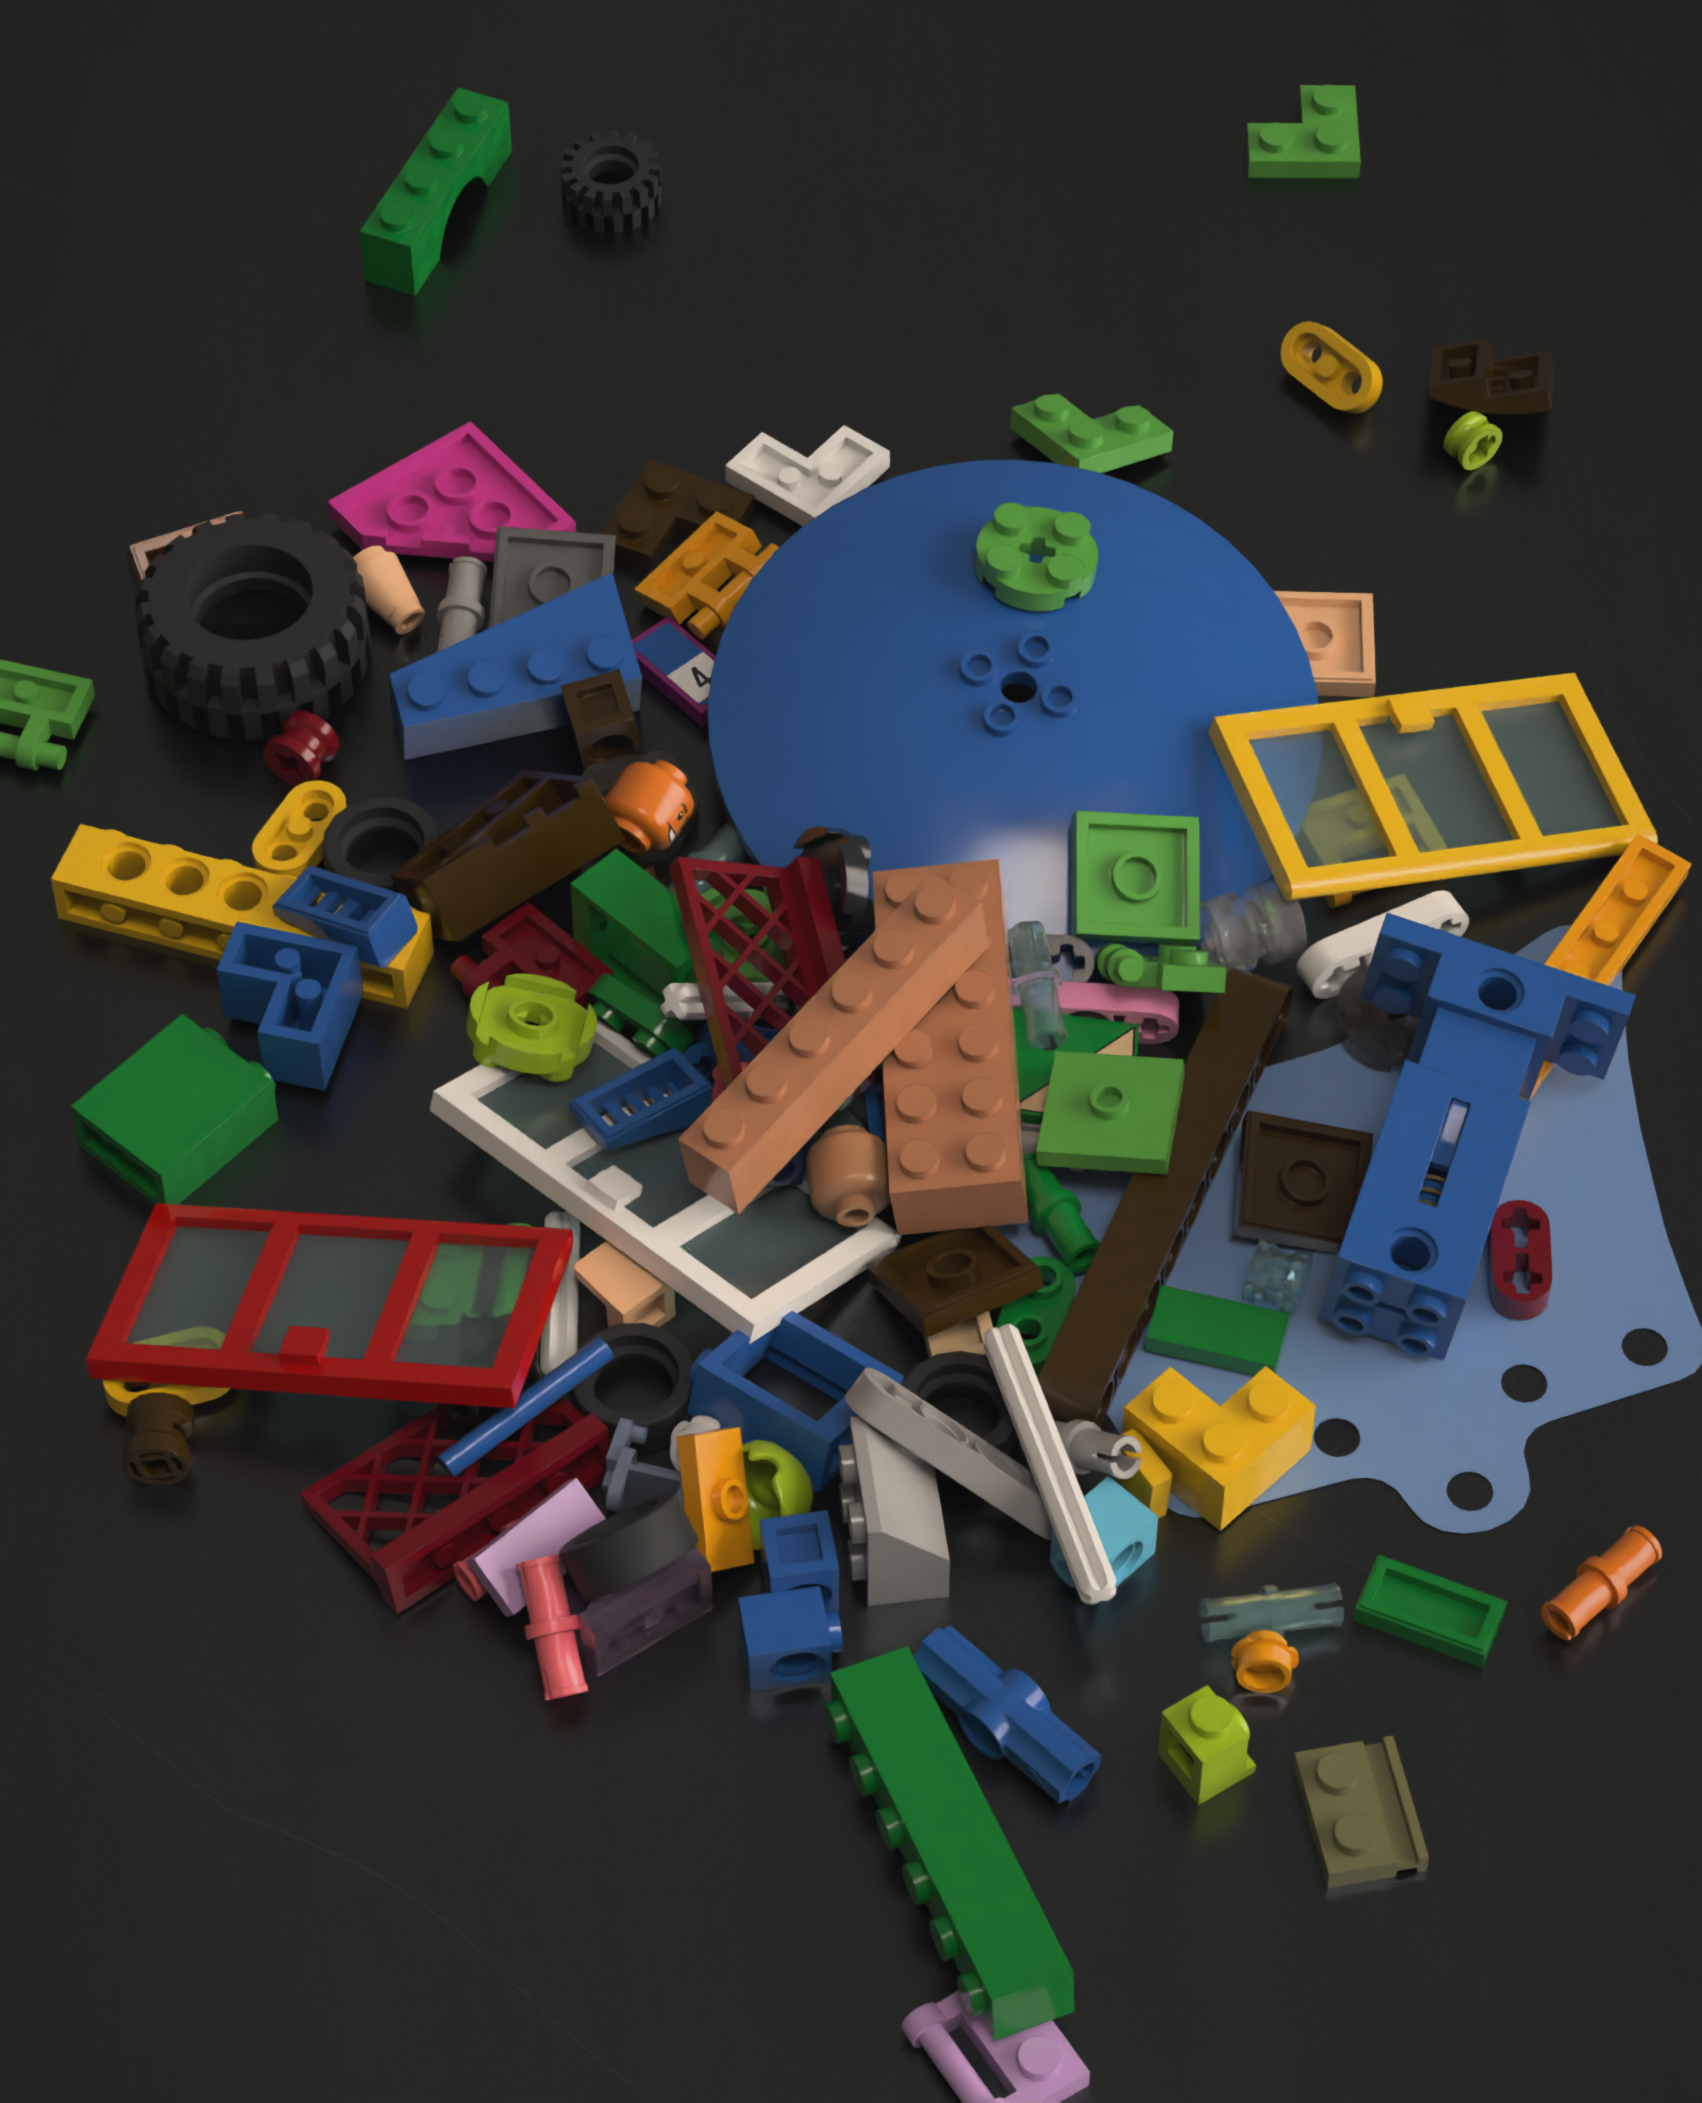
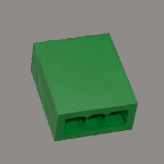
(175, 1112)

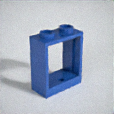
(805, 1352)

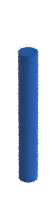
(528, 1406)

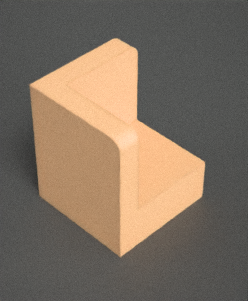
(625, 1287)

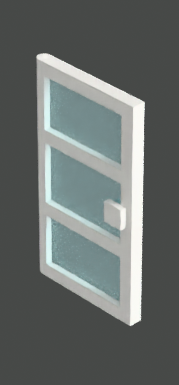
(639, 1198)

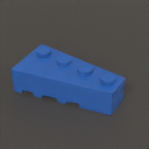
(513, 673)

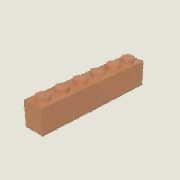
(834, 1042)

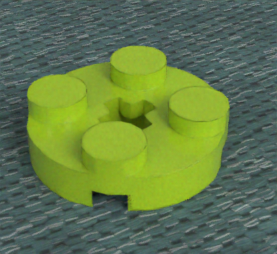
(504, 1039)

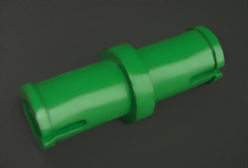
(1058, 1216)

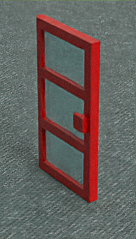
(332, 1305)

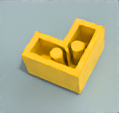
(1227, 1451)

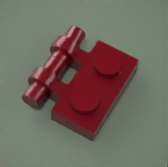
(530, 945)

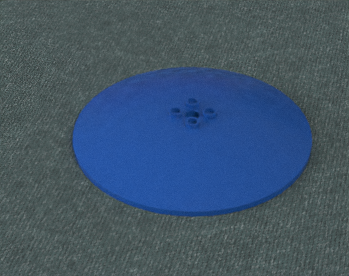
(877, 663)

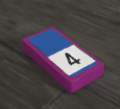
(676, 666)

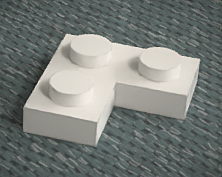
(810, 485)

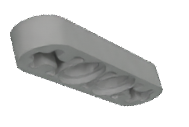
(949, 1448)

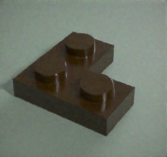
(666, 503)

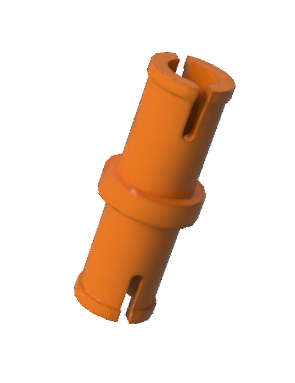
(1601, 1582)

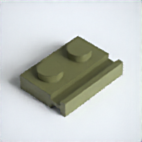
(1360, 1812)

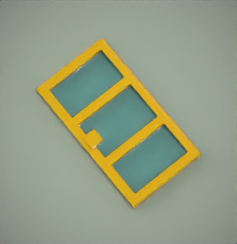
(1429, 785)

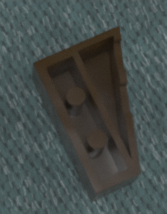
(507, 851)

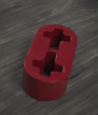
(1507, 1259)

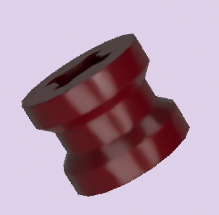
(301, 748)

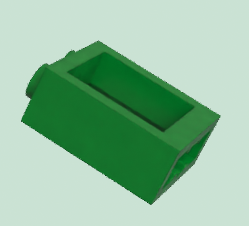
(634, 928)

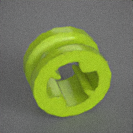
(1472, 440)

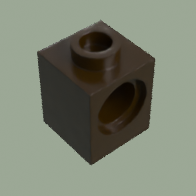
(601, 718)

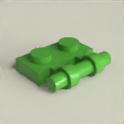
(43, 706)
(1173, 969)

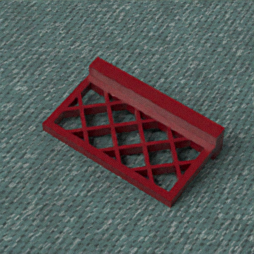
(799, 924)
(435, 1541)

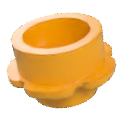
(1263, 1661)

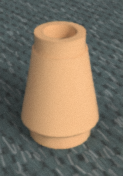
(389, 589)

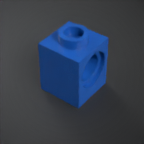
(800, 1554)
(788, 1638)

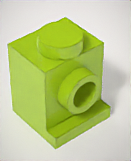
(1213, 1737)

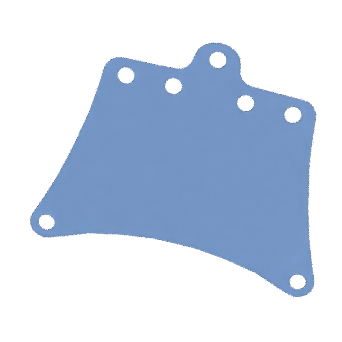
(1426, 1414)

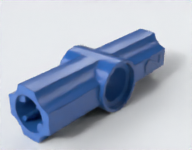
(1006, 1715)

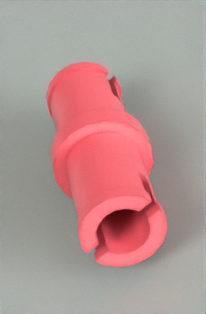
(552, 1627)

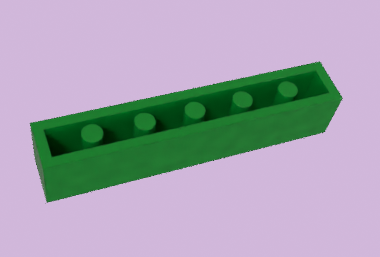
(950, 1845)

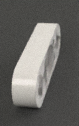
(1336, 957)

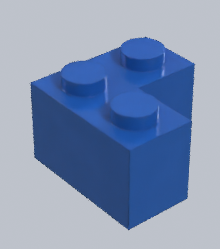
(299, 994)

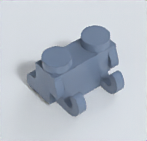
(633, 1481)

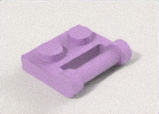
(1030, 2064)

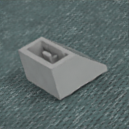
(892, 1519)

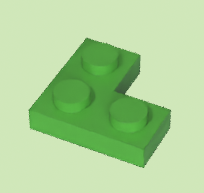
(1317, 147)
(1086, 443)

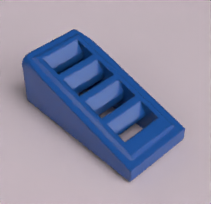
(379, 934)
(661, 1075)

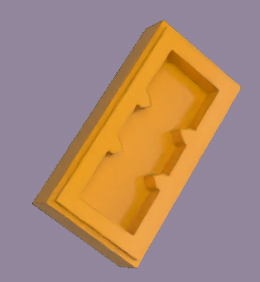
(717, 1496)

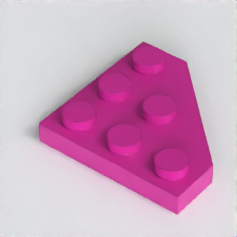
(446, 501)

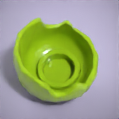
(774, 1484)

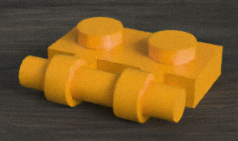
(698, 568)

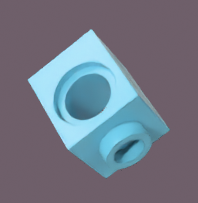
(1124, 1529)

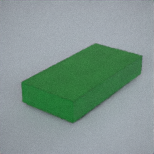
(1216, 1331)
(1430, 1611)

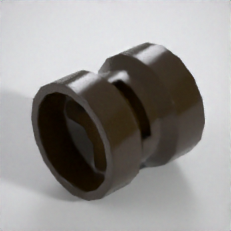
(158, 1435)

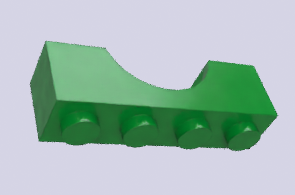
(408, 225)

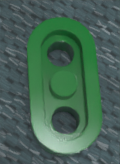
(624, 1007)
(1043, 1310)

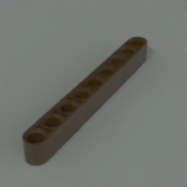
(1161, 1208)

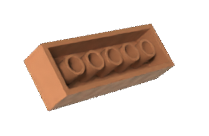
(956, 1079)

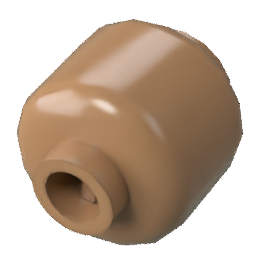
(848, 1175)

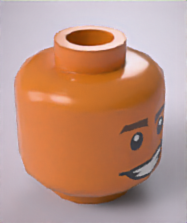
(650, 805)

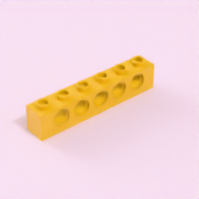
(195, 902)

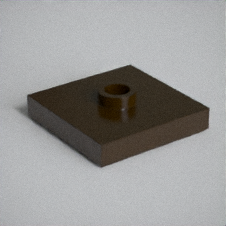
(1298, 1180)
(954, 1277)

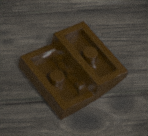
(1472, 380)

